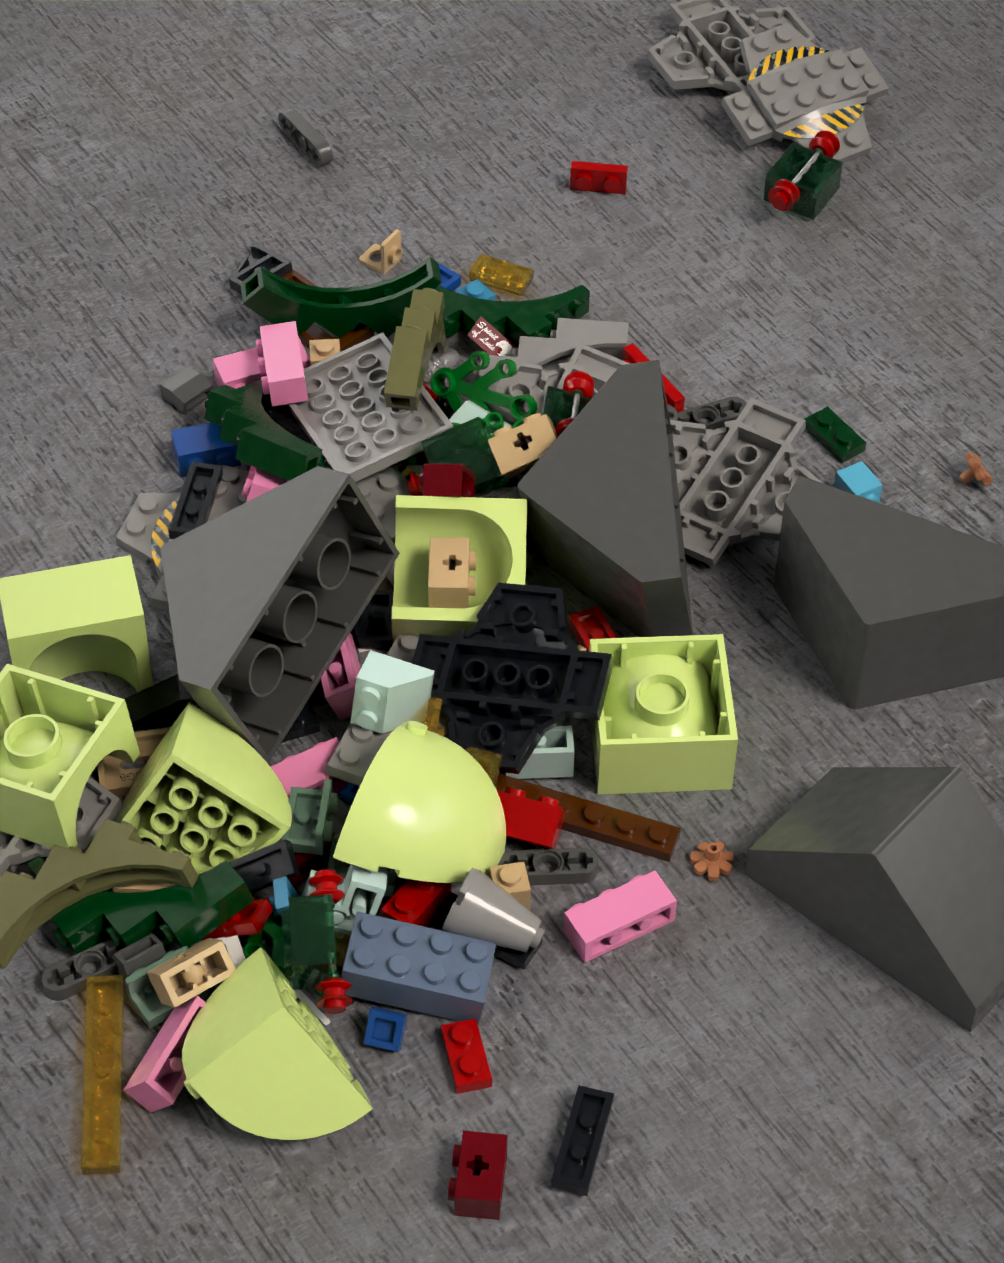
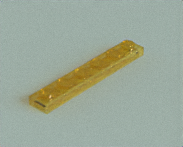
(103, 1075)

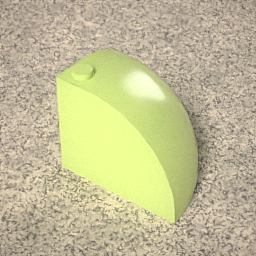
(207, 794)
(424, 811)
(269, 1059)

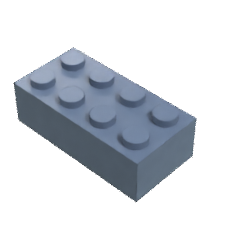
(418, 967)

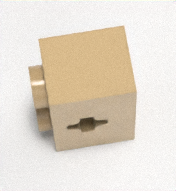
(507, 442)
(449, 572)
(191, 972)

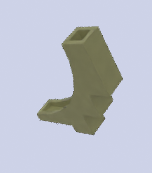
(413, 344)
(68, 875)

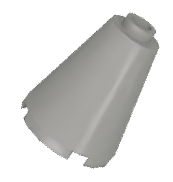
(492, 915)

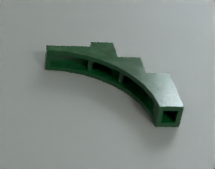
(337, 309)
(513, 318)
(258, 438)
(175, 911)

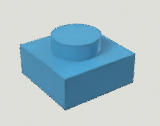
(477, 290)
(282, 890)

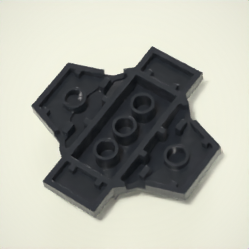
(514, 674)

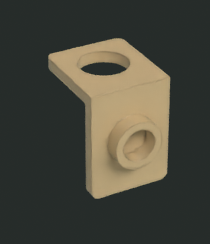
(390, 253)

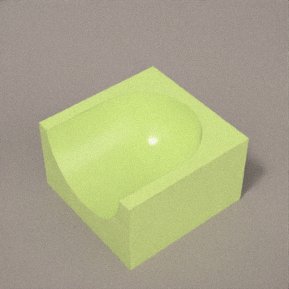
(495, 533)
(78, 621)
(665, 716)
(49, 748)

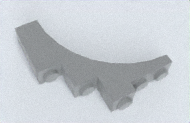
(549, 352)

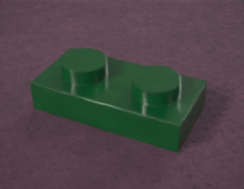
(835, 434)

